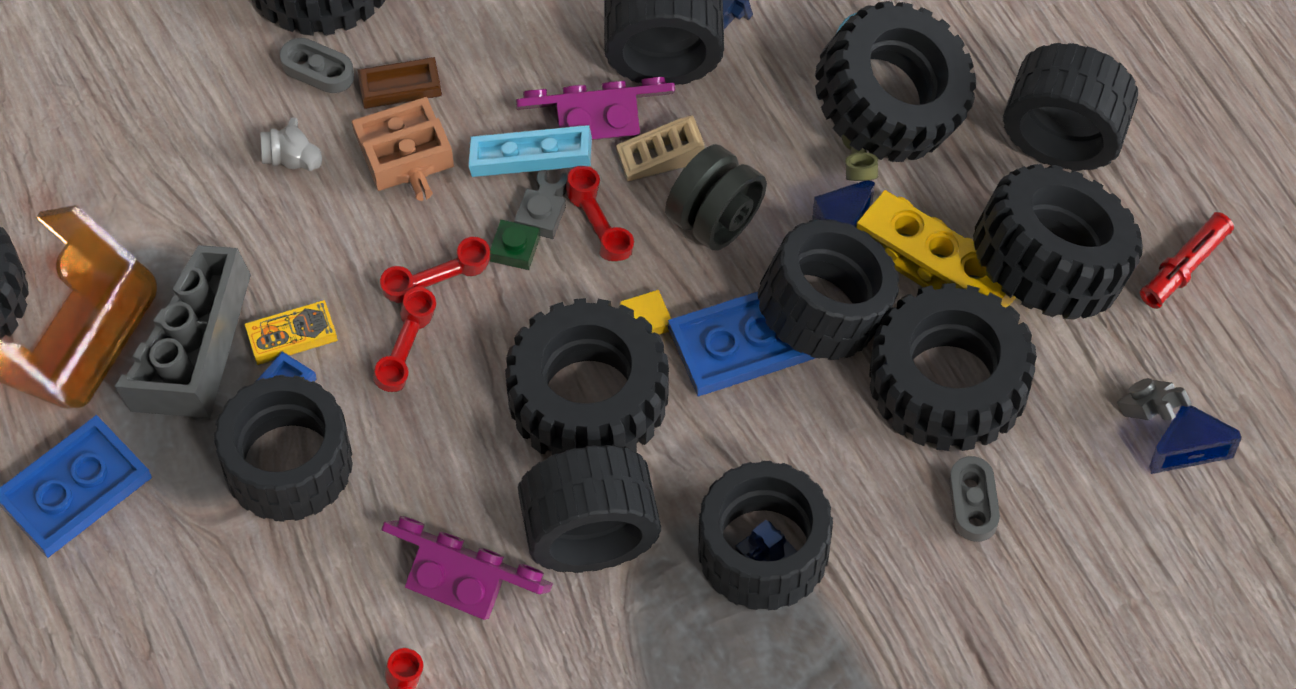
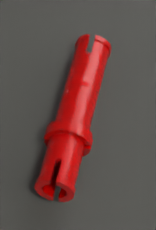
(1160, 287)

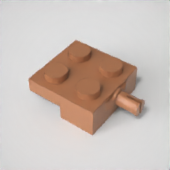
(404, 146)

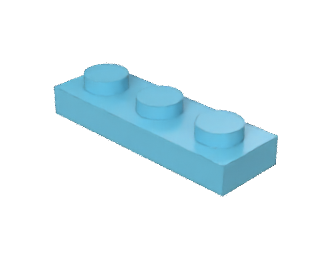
(530, 151)

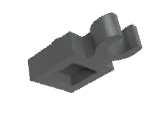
(545, 206)
(1151, 398)

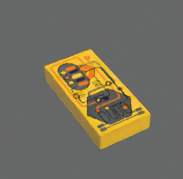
(291, 332)

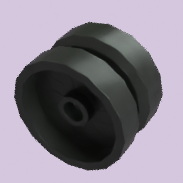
(715, 197)

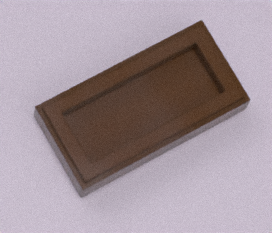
(399, 82)

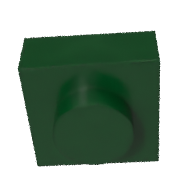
(514, 244)

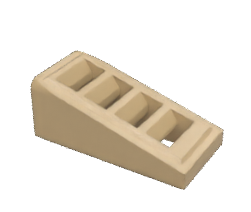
(670, 133)

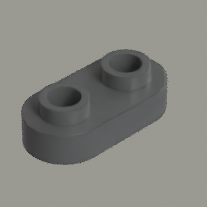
(319, 66)
(976, 501)

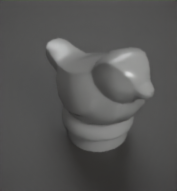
(289, 148)

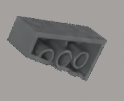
(192, 337)

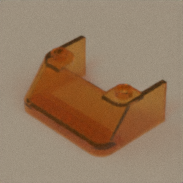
(94, 322)

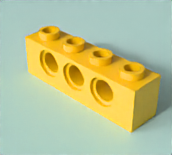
(929, 236)

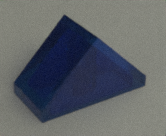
(845, 204)
(1194, 440)

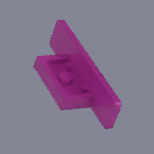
(606, 111)
(458, 574)

